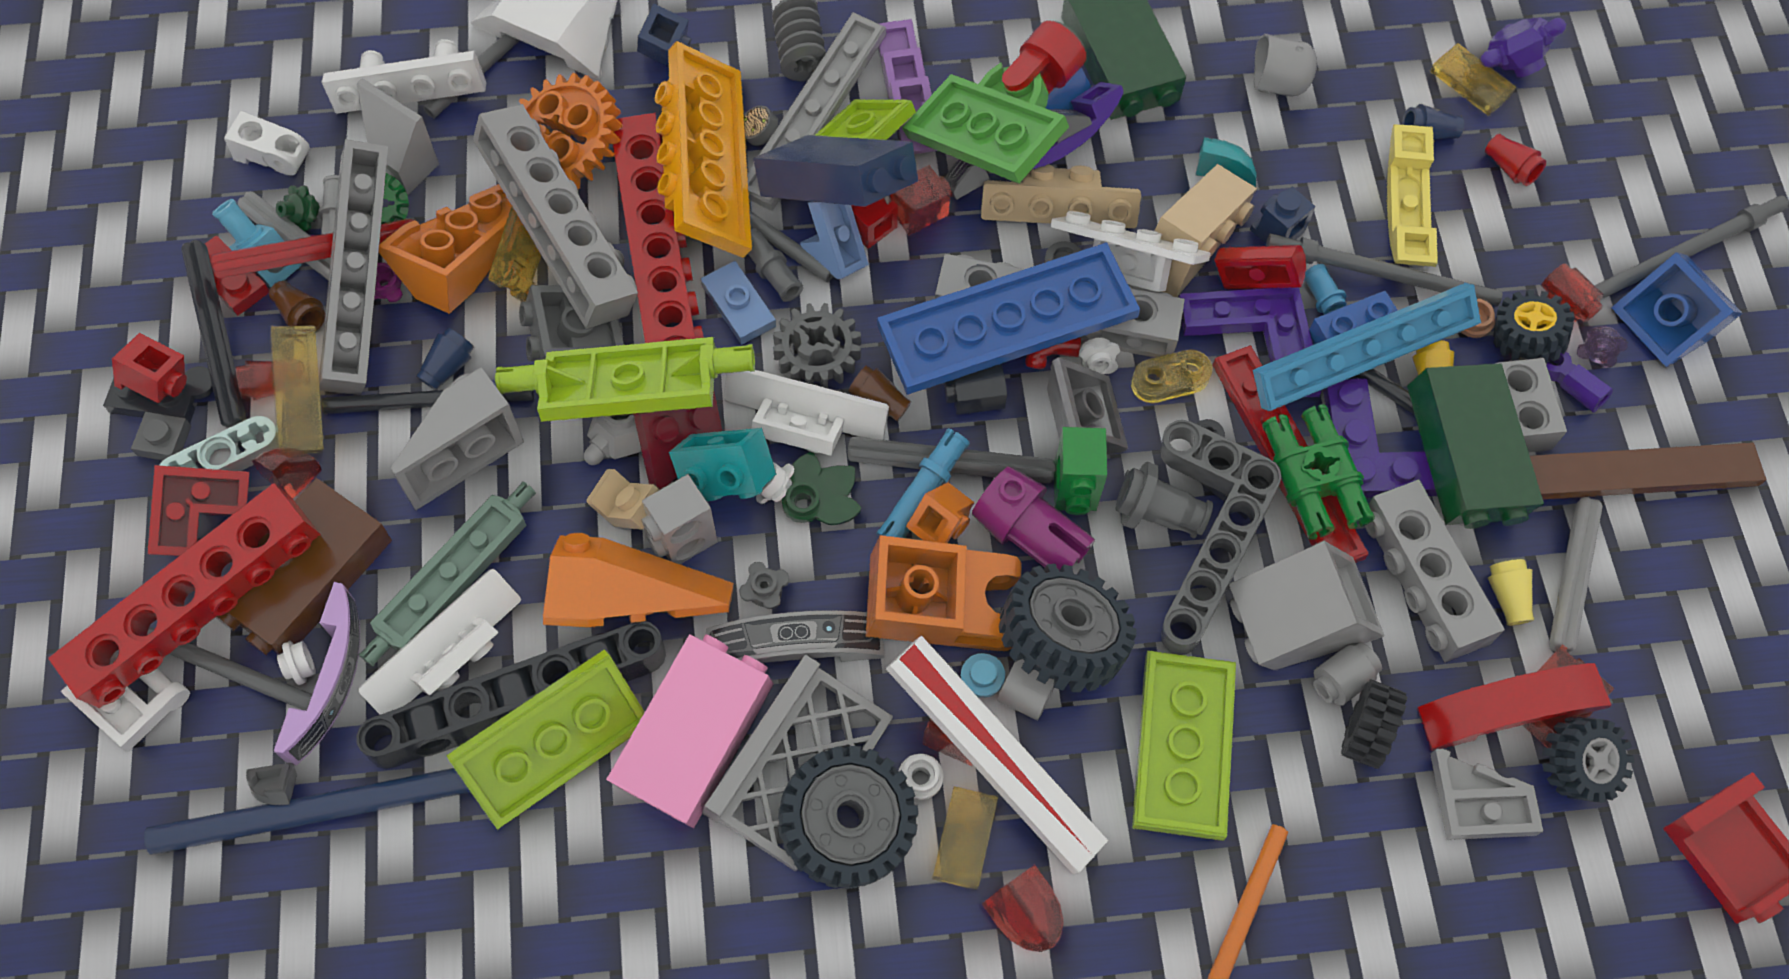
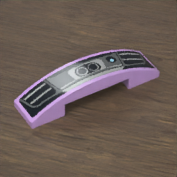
(306, 729)

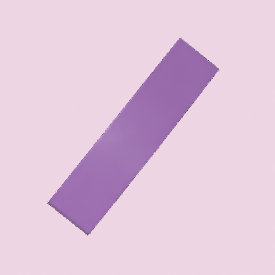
(904, 70)

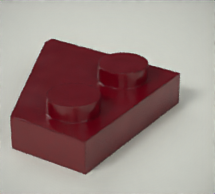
(664, 430)

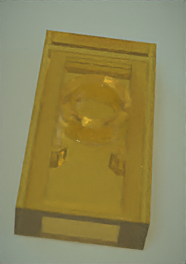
(1472, 80)

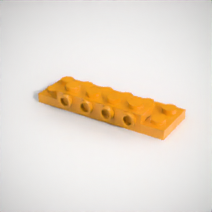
(704, 150)

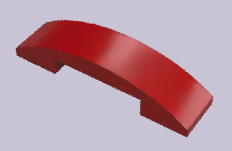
(1513, 703)

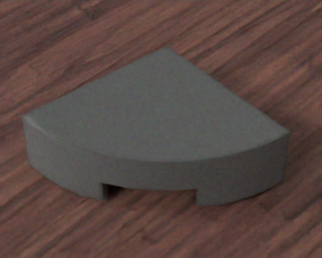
(272, 783)

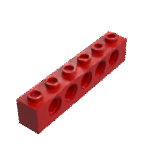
(86, 658)

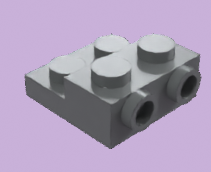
(557, 326)

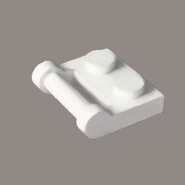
(129, 716)

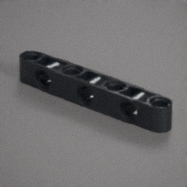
(436, 720)

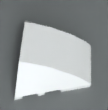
(561, 27)

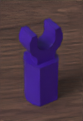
(1579, 382)

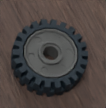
(1067, 627)
(826, 847)

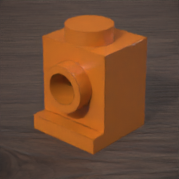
(941, 514)

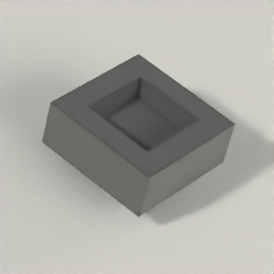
(160, 436)

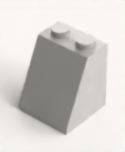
(1304, 607)

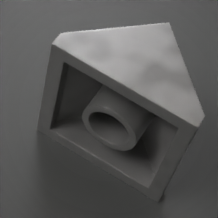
(1085, 400)

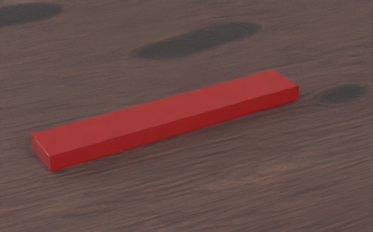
(1237, 377)

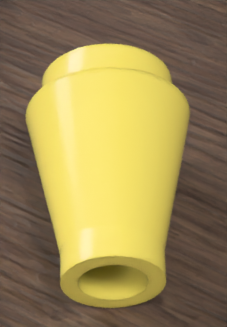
(1513, 590)

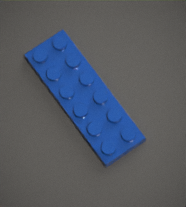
(1007, 318)

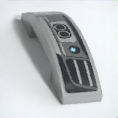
(800, 633)

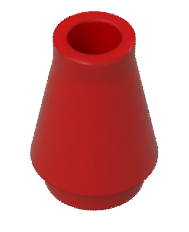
(1516, 160)

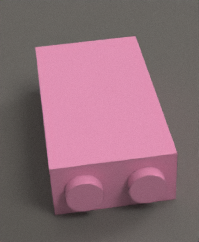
(692, 729)

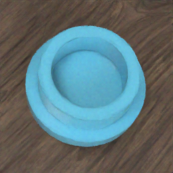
(983, 675)

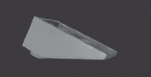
(456, 439)

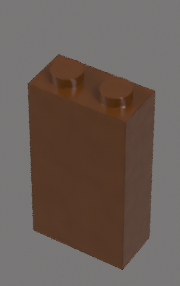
(298, 592)

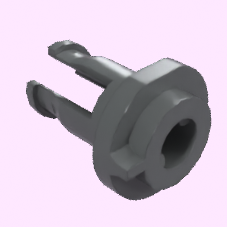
(1157, 502)

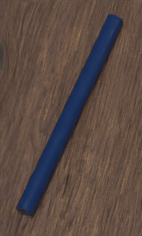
(303, 811)

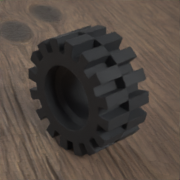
(1374, 724)

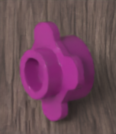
(392, 289)

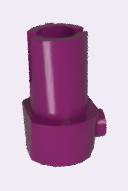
(1016, 512)

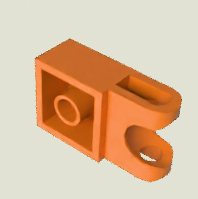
(949, 595)

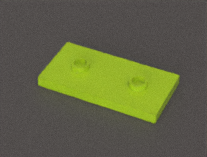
(548, 739)
(1185, 746)

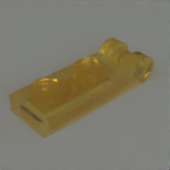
(517, 253)

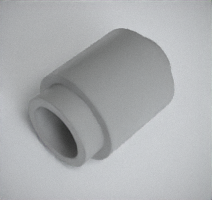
(1346, 673)

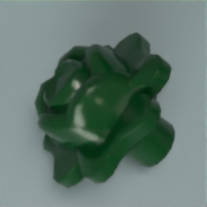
(299, 207)

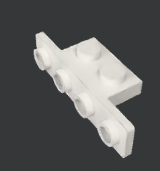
(1140, 255)
(805, 412)
(443, 646)

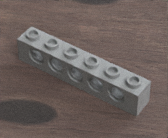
(555, 216)
(353, 268)
(1150, 338)

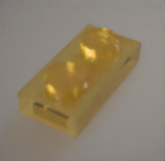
(965, 838)

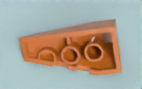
(451, 253)
(608, 579)

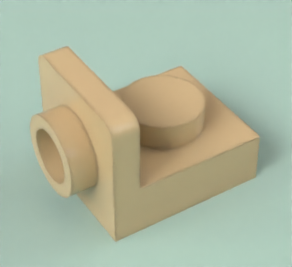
(620, 500)

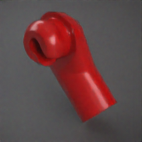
(1038, 359)

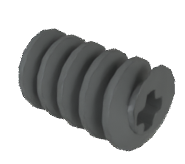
(798, 38)

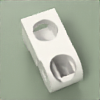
(266, 144)

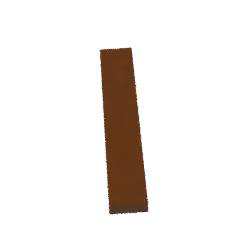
(1648, 470)

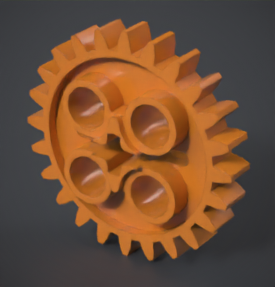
(576, 110)

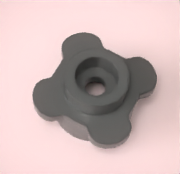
(765, 597)

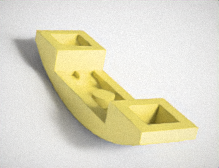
(1409, 196)

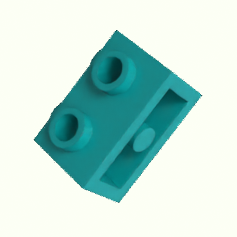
(725, 462)

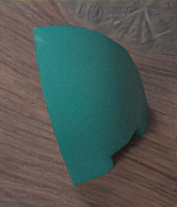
(1228, 156)

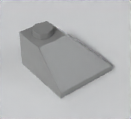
(402, 130)

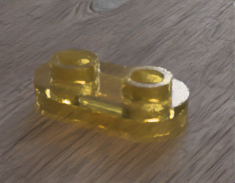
(1174, 376)

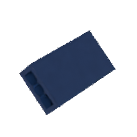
(836, 169)

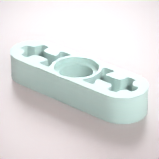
(238, 461)

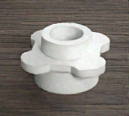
(1099, 355)
(778, 485)

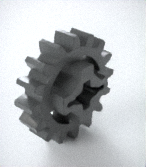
(816, 344)

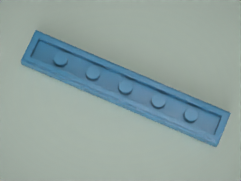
(1366, 346)

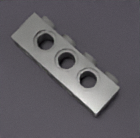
(1453, 584)

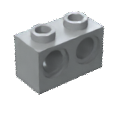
(1535, 403)
(678, 521)

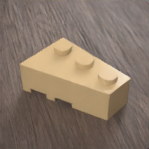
(1206, 216)

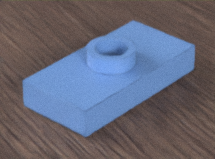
(738, 302)

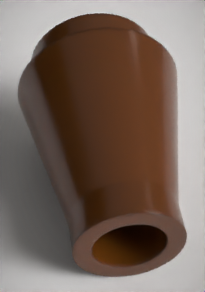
(297, 306)
(877, 387)

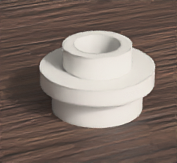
(296, 662)
(931, 767)

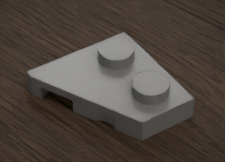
(1481, 802)

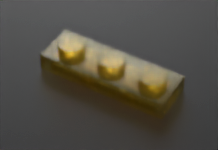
(296, 388)

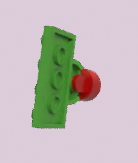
(1004, 116)

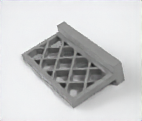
(767, 737)

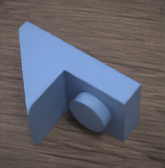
(837, 239)

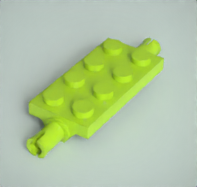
(626, 378)

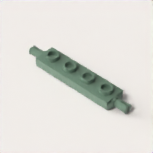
(448, 572)

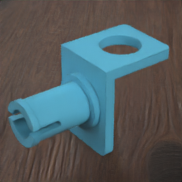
(251, 235)

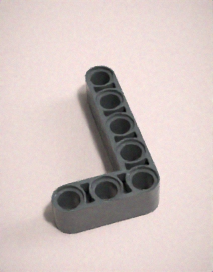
(1224, 533)

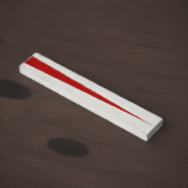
(997, 755)

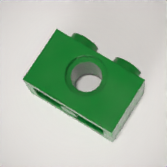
(1080, 469)

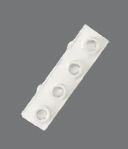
(408, 81)

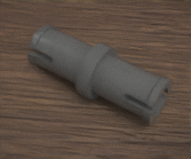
(772, 266)

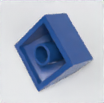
(1676, 309)

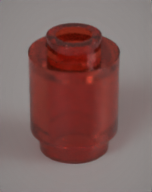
(1575, 290)

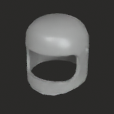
(1283, 66)

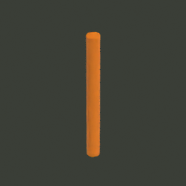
(1249, 903)

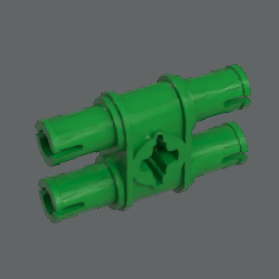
(1308, 486)

